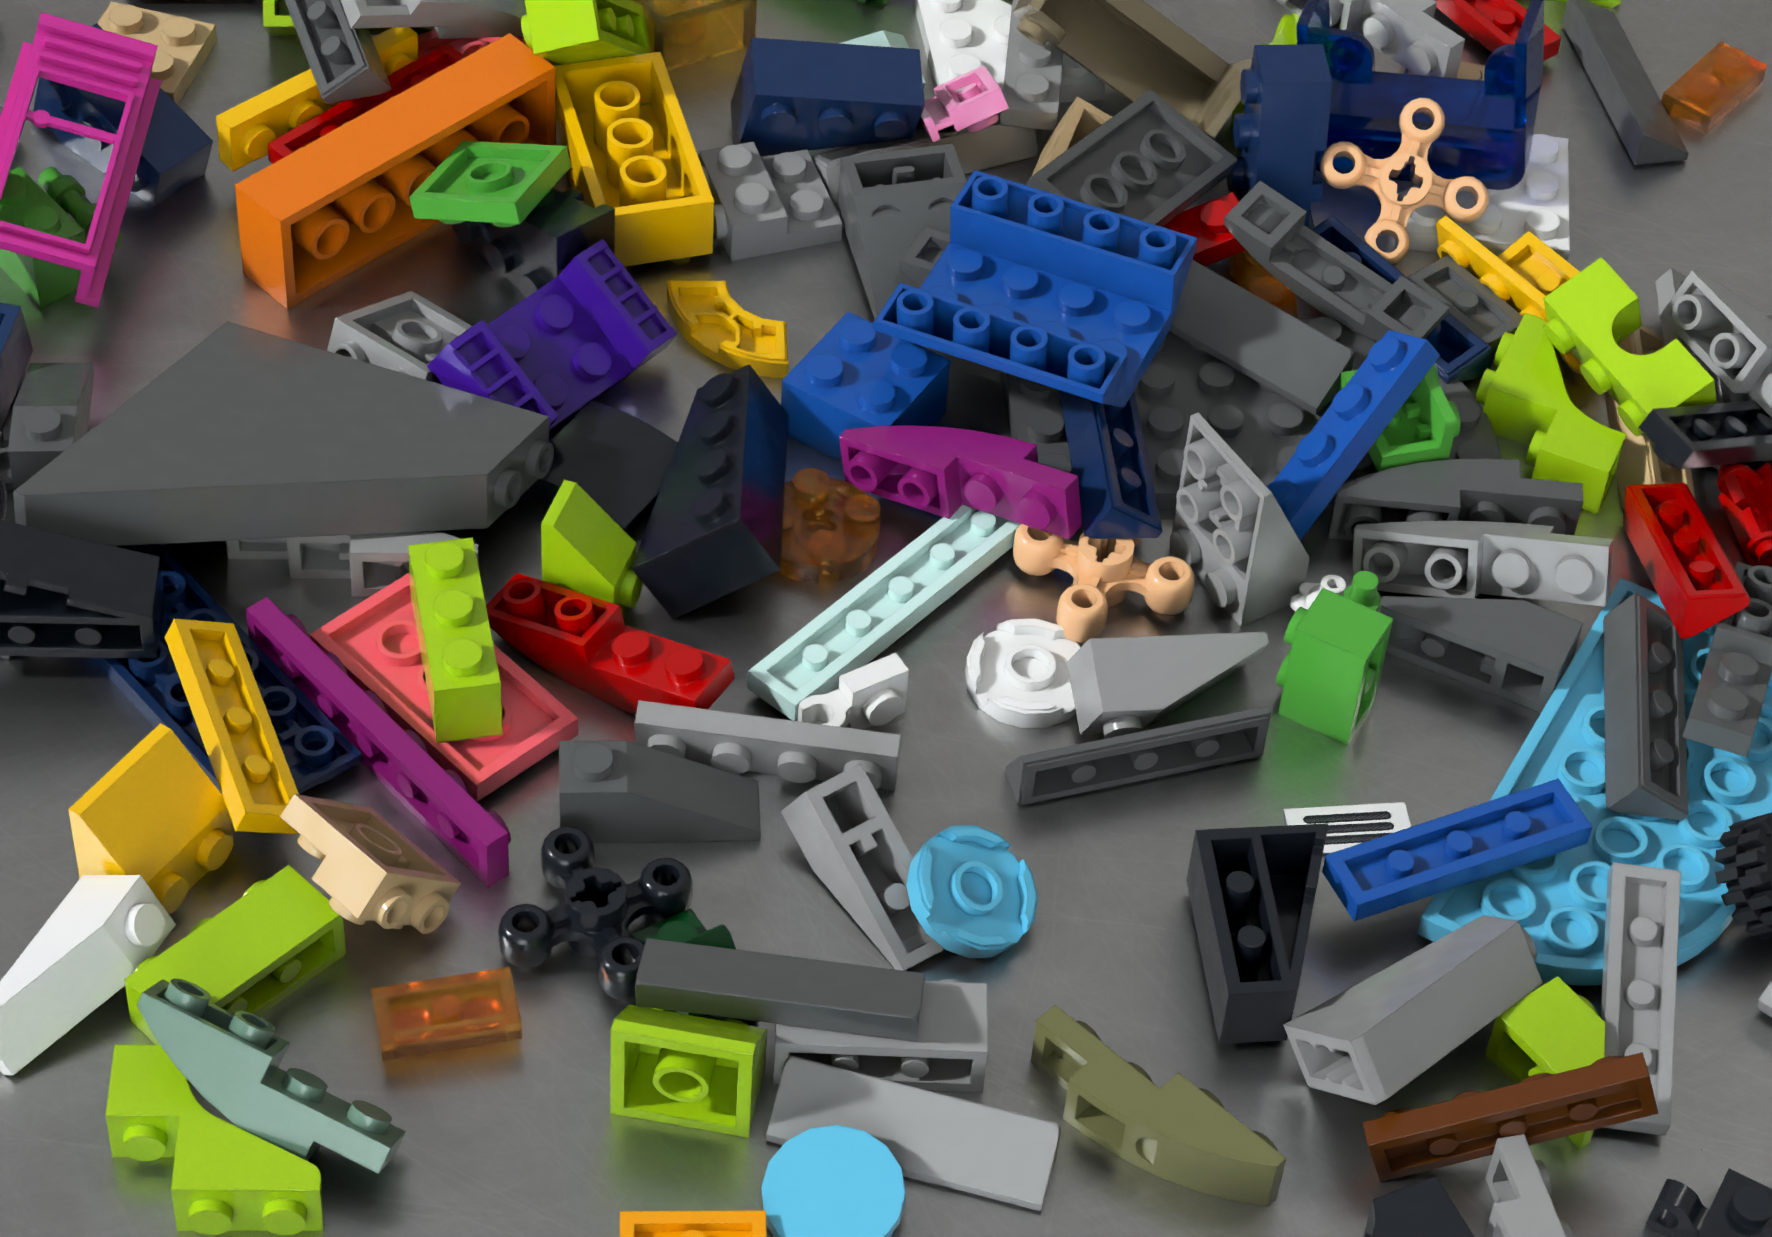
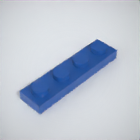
(1350, 427)
(1456, 849)

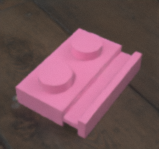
(964, 102)

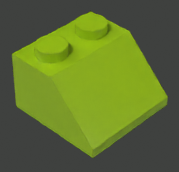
(686, 1069)

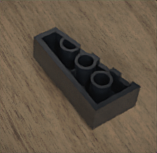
(720, 499)

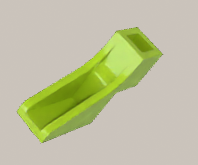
(1532, 407)
(220, 1172)

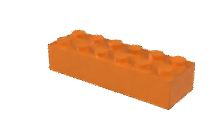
(351, 189)

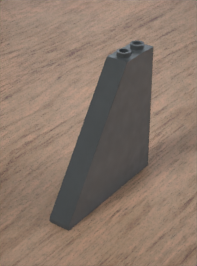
(286, 444)

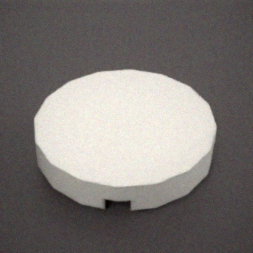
(1022, 673)

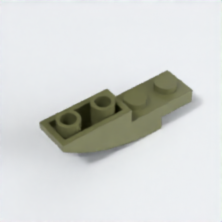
(1164, 1130)

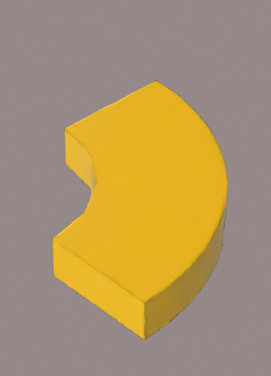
(725, 330)

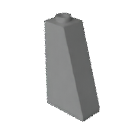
(1414, 1011)

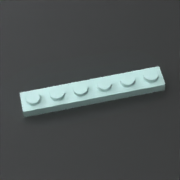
(881, 608)

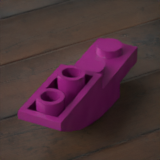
(957, 467)

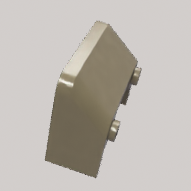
(1138, 52)

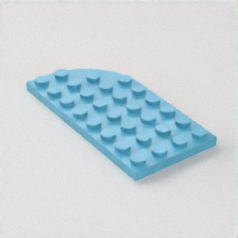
(1565, 894)

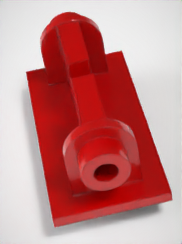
(1748, 507)

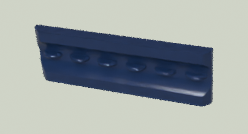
(307, 737)

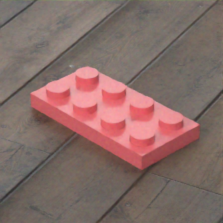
(383, 655)

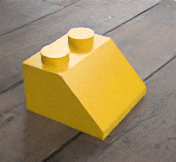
(153, 820)

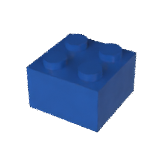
(862, 382)

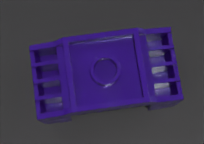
(560, 341)

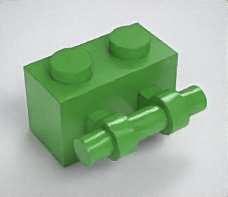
(31, 207)
(1335, 659)

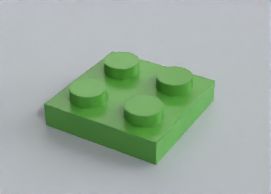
(490, 182)

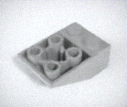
(1234, 530)

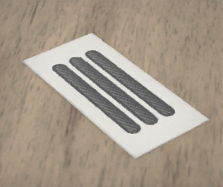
(1352, 823)

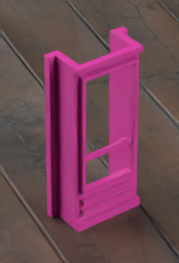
(101, 65)

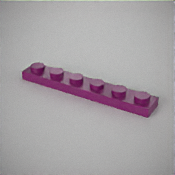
(388, 752)

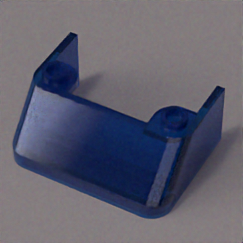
(1485, 121)

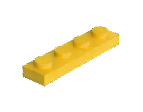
(250, 126)
(233, 724)

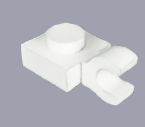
(864, 696)

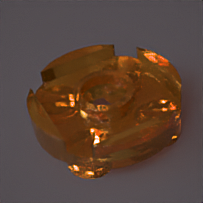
(843, 508)

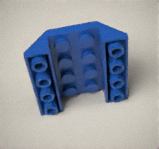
(1046, 290)

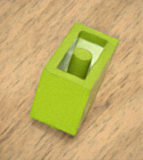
(588, 549)
(1548, 1034)

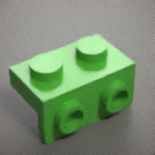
(1419, 430)

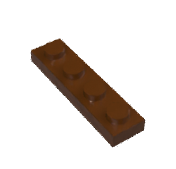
(1538, 1107)

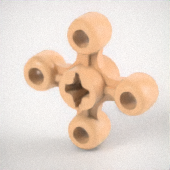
(1432, 188)
(1102, 577)

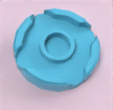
(971, 892)
(833, 1186)

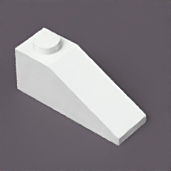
(77, 962)

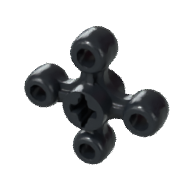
(594, 911)

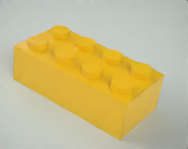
(635, 156)

